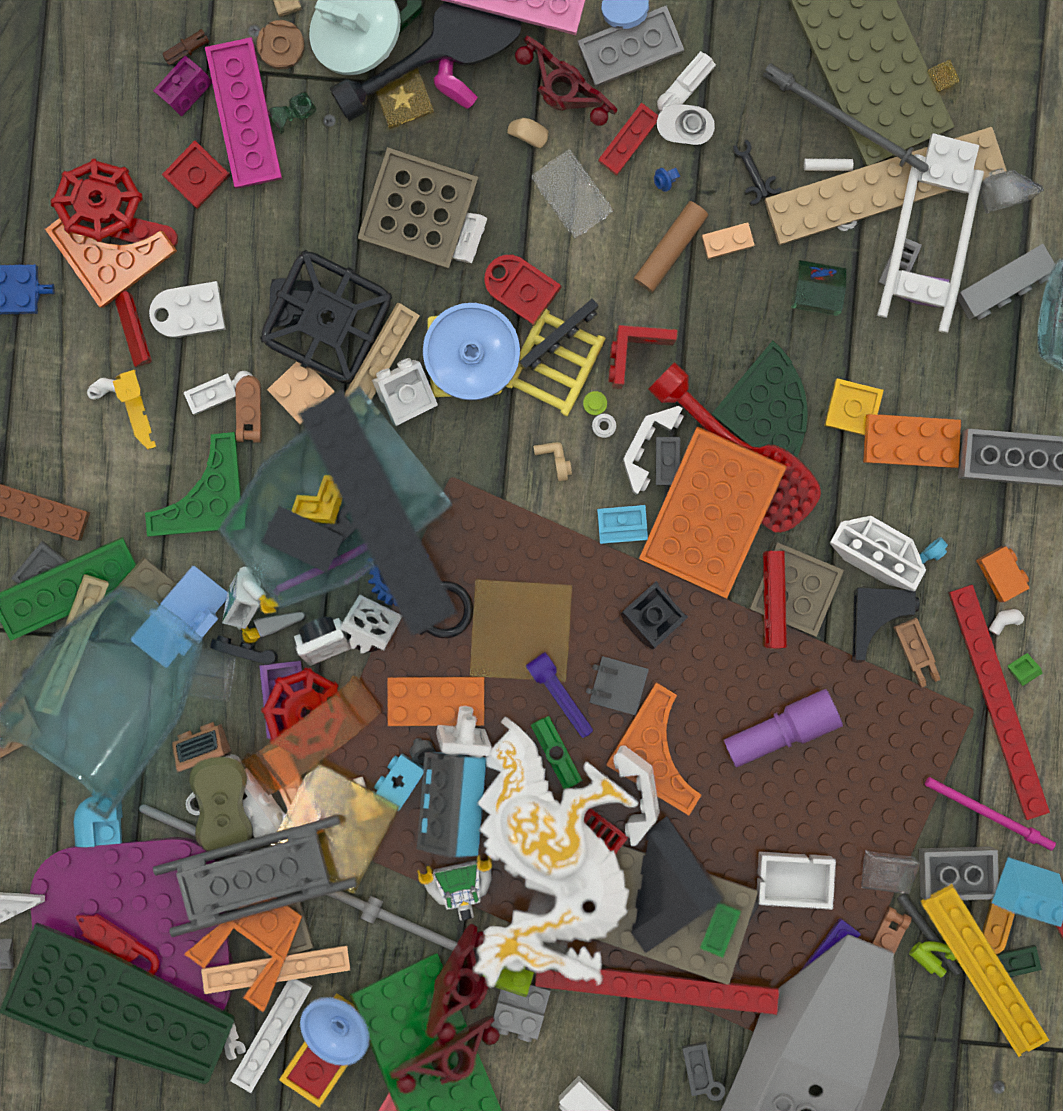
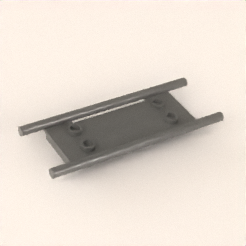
(253, 876)

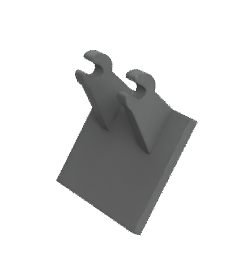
(618, 685)

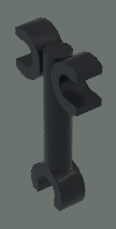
(761, 189)

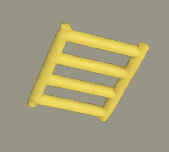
(575, 385)

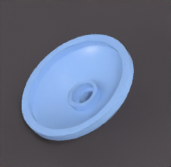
(334, 1031)

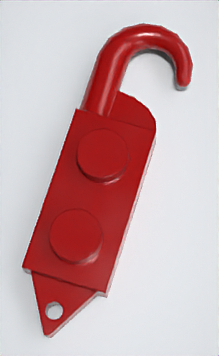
(115, 940)

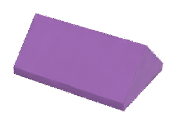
(269, 674)

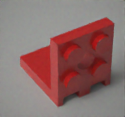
(634, 335)

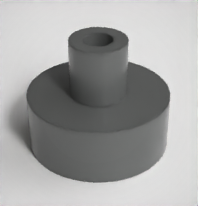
(419, 748)

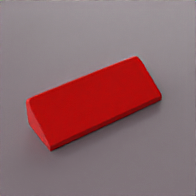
(132, 329)

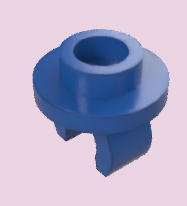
(664, 179)

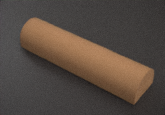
(671, 246)

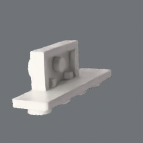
(261, 808)

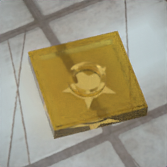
(404, 99)

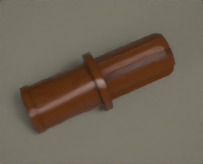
(185, 47)

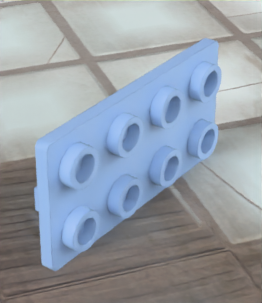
(196, 600)

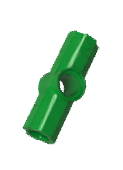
(563, 766)

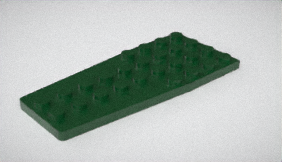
(114, 1007)

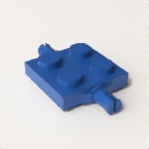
(21, 289)

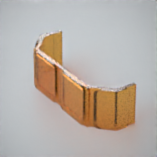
(313, 737)

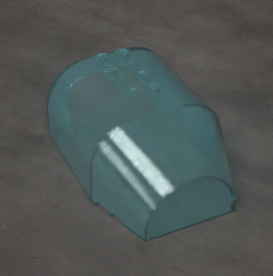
(300, 471)
(105, 693)

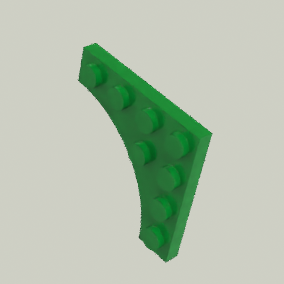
(209, 499)

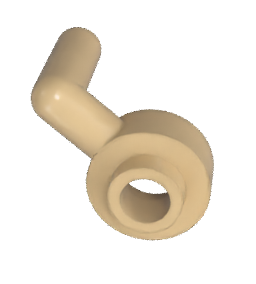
(562, 467)

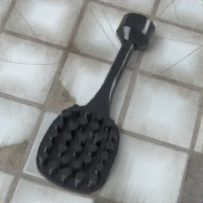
(457, 35)

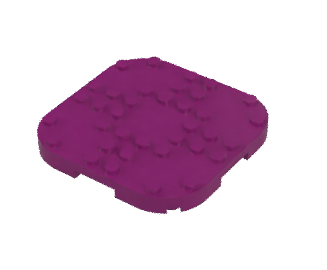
(124, 890)

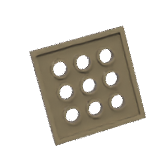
(387, 186)

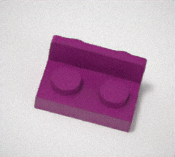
(183, 85)

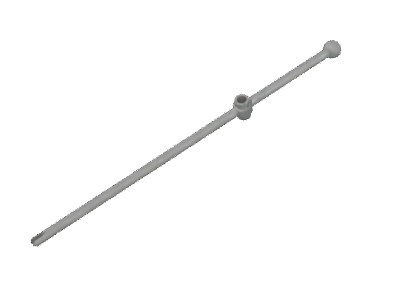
(370, 909)

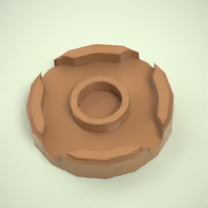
(280, 44)

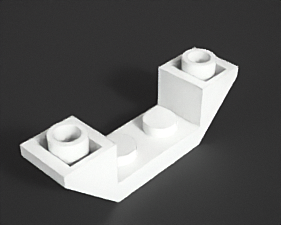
(666, 419)
(630, 765)

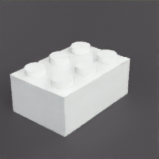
(795, 880)

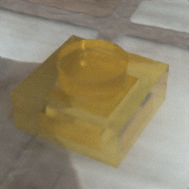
(943, 76)

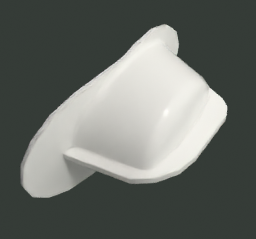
(685, 124)

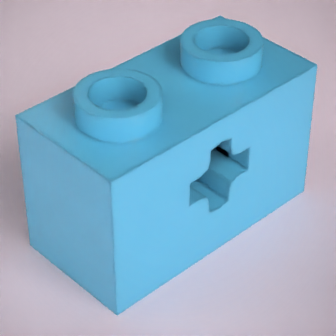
(411, 775)

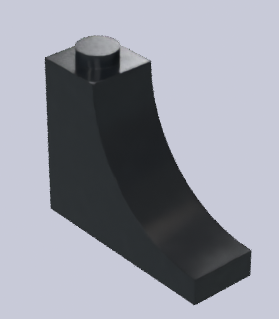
(875, 608)

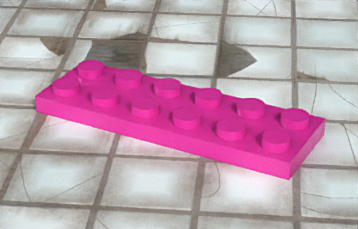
(243, 113)

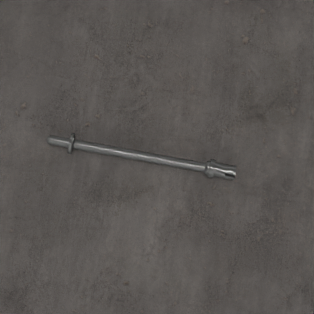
(787, 83)

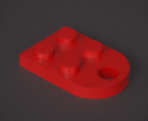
(521, 288)

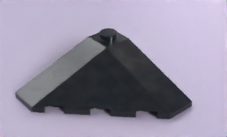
(672, 887)

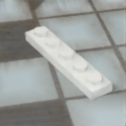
(271, 1034)

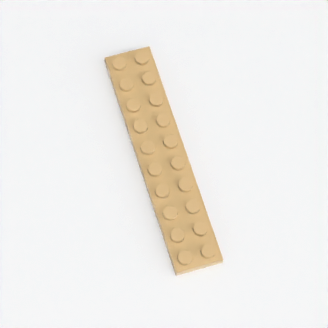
(863, 193)

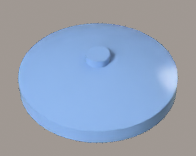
(471, 351)

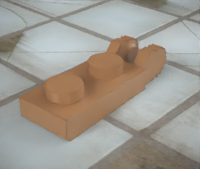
(916, 650)

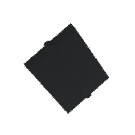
(302, 539)

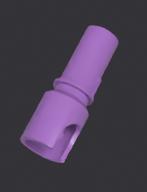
(799, 722)

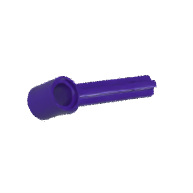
(544, 672)

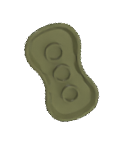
(219, 792)

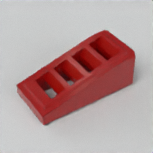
(606, 824)

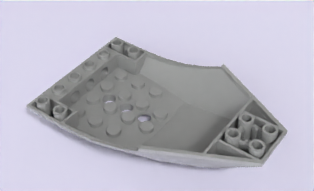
(829, 1030)

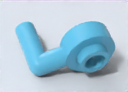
(934, 550)

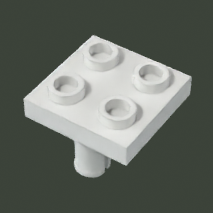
(464, 736)

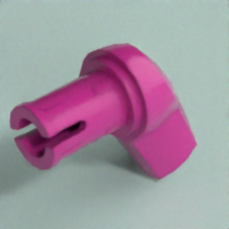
(451, 86)

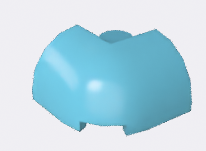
(94, 830)

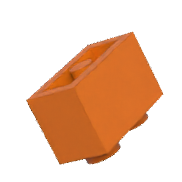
(1003, 573)

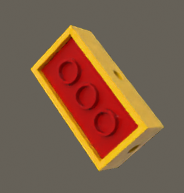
(311, 1074)

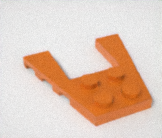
(270, 931)

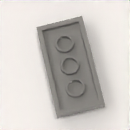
(624, 51)

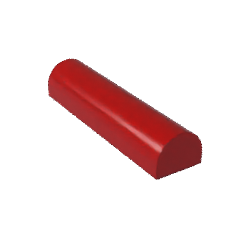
(774, 599)

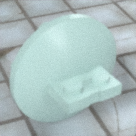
(354, 33)

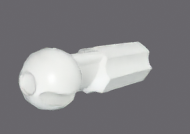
(687, 81)

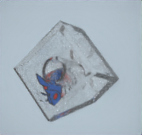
(1007, 189)

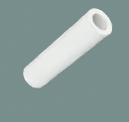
(828, 164)

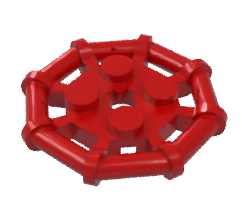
(96, 212)
(295, 700)

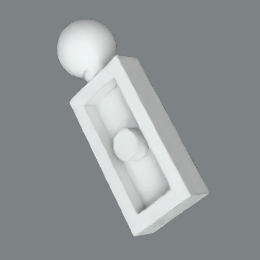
(213, 392)

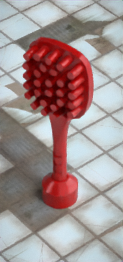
(798, 487)

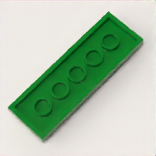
(53, 592)

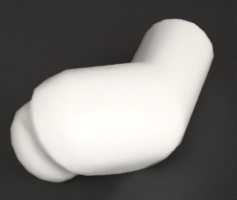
(100, 388)
(1004, 618)

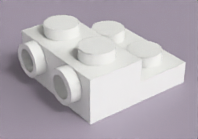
(404, 391)

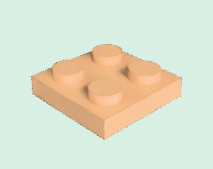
(299, 389)

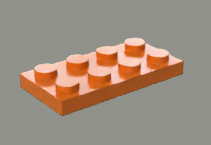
(912, 441)
(433, 700)

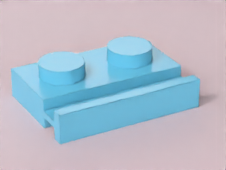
(622, 524)

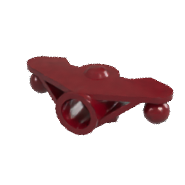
(566, 74)
(472, 987)
(440, 1051)

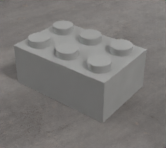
(969, 869)

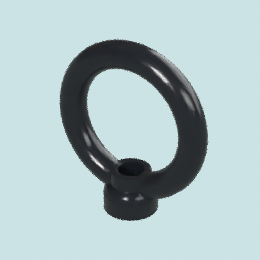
(467, 615)

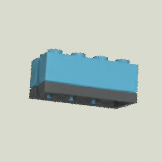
(449, 804)

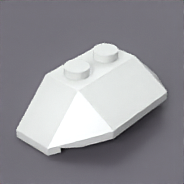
(879, 552)

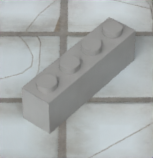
(1005, 282)

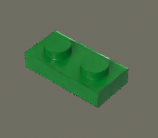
(720, 929)

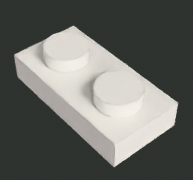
(469, 237)

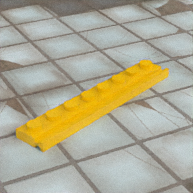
(985, 970)

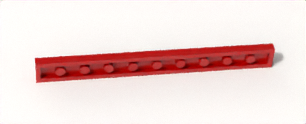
(999, 702)
(668, 989)

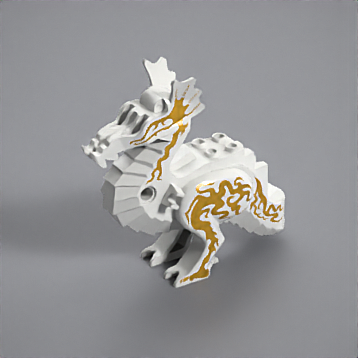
(555, 855)

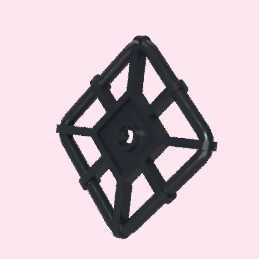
(320, 302)

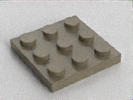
(808, 590)

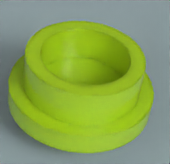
(595, 403)

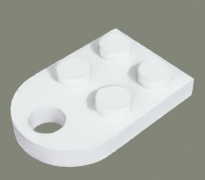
(190, 310)

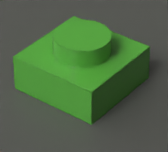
(1024, 669)

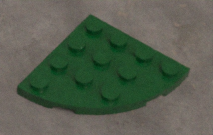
(767, 403)

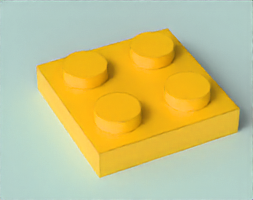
(850, 405)

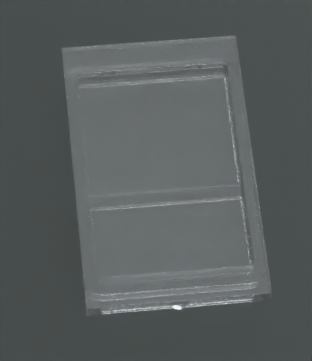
(572, 193)

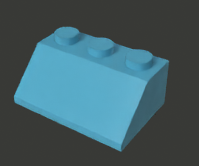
(1030, 892)

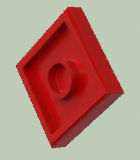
(195, 174)

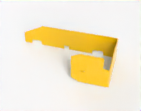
(128, 391)

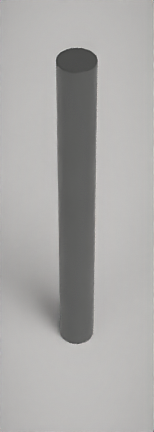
(926, 930)

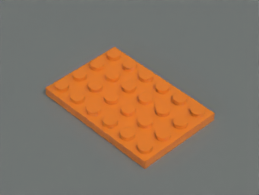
(712, 512)

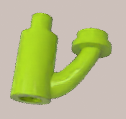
(922, 954)

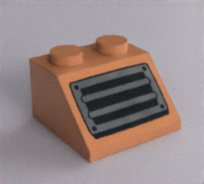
(194, 748)

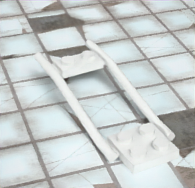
(951, 168)

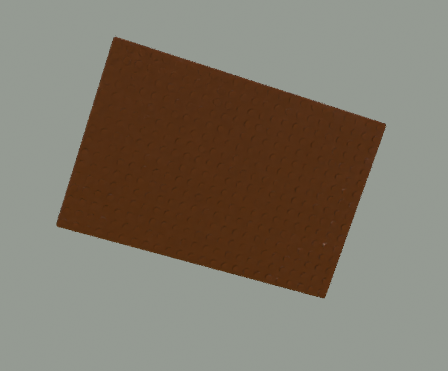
(816, 798)

